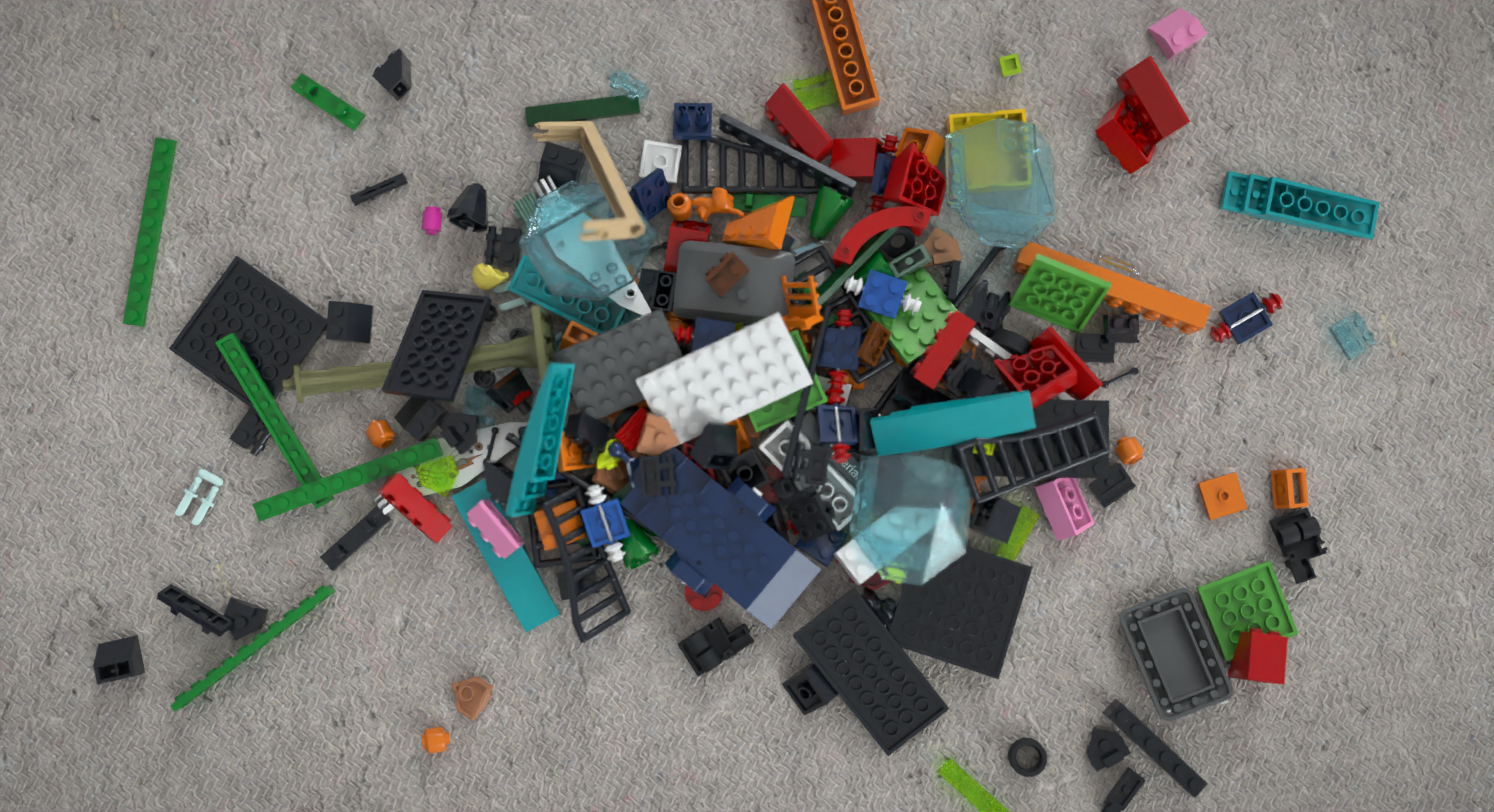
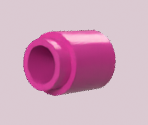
(431, 220)

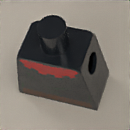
(512, 392)

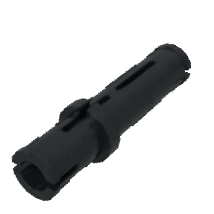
(378, 189)

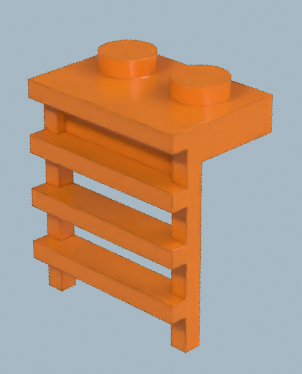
(801, 315)

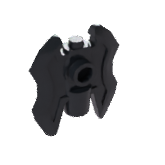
(987, 310)

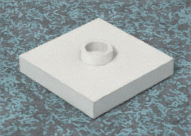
(660, 156)

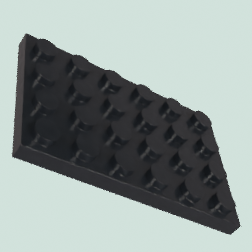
(437, 345)

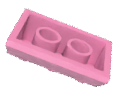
(1064, 507)
(494, 528)

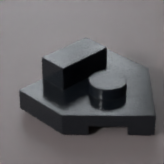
(460, 431)
(246, 617)
(1106, 749)

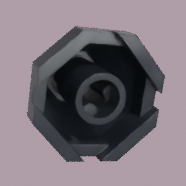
(470, 209)

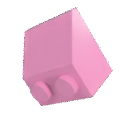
(1177, 32)

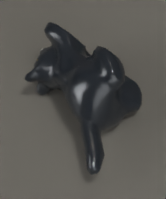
(882, 608)

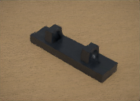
(355, 538)
(195, 610)

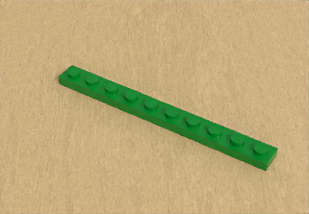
(149, 232)
(270, 412)
(347, 479)
(246, 651)

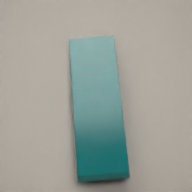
(1299, 205)
(592, 314)
(952, 422)
(541, 441)
(515, 573)

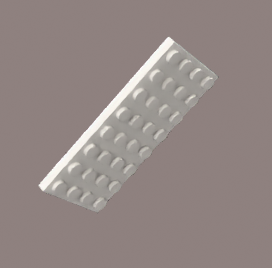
(726, 378)

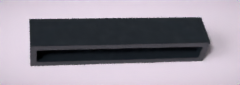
(1155, 748)

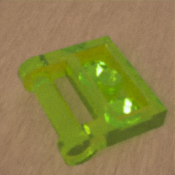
(819, 96)

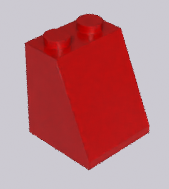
(855, 157)
(680, 232)
(1260, 657)

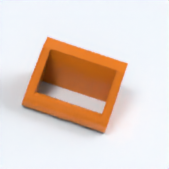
(1283, 488)

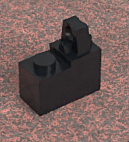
(588, 435)

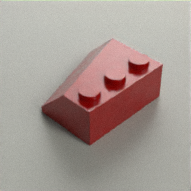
(1125, 137)
(915, 181)
(1041, 372)

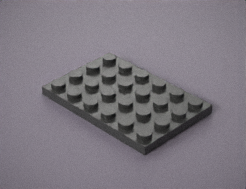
(614, 360)

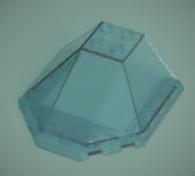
(1001, 181)
(577, 266)
(910, 515)

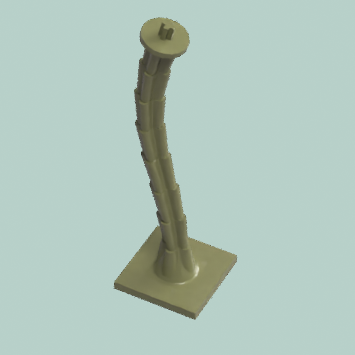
(524, 352)

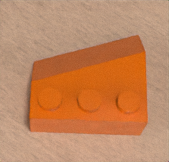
(761, 227)

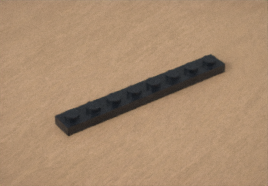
(787, 155)

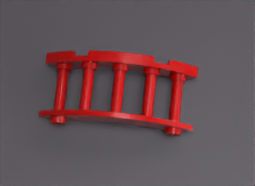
(913, 217)

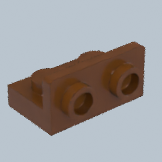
(726, 274)
(873, 344)

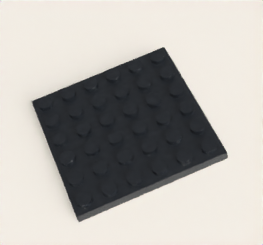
(266, 319)
(964, 612)

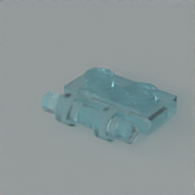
(1348, 338)

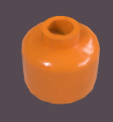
(679, 206)
(380, 434)
(1129, 450)
(435, 740)

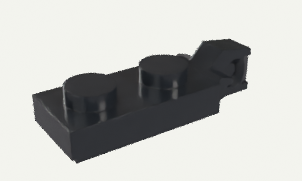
(1123, 791)

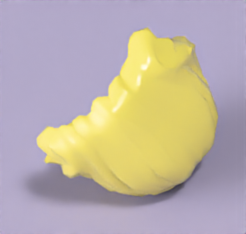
(488, 278)

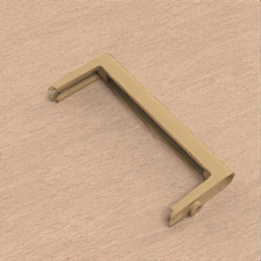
(628, 221)

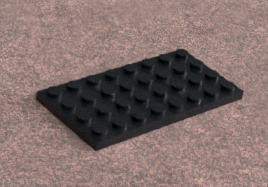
(1047, 415)
(870, 671)

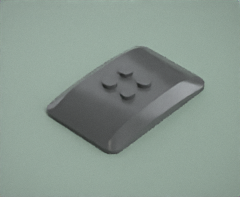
(749, 300)
(1175, 654)

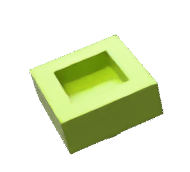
(1009, 65)

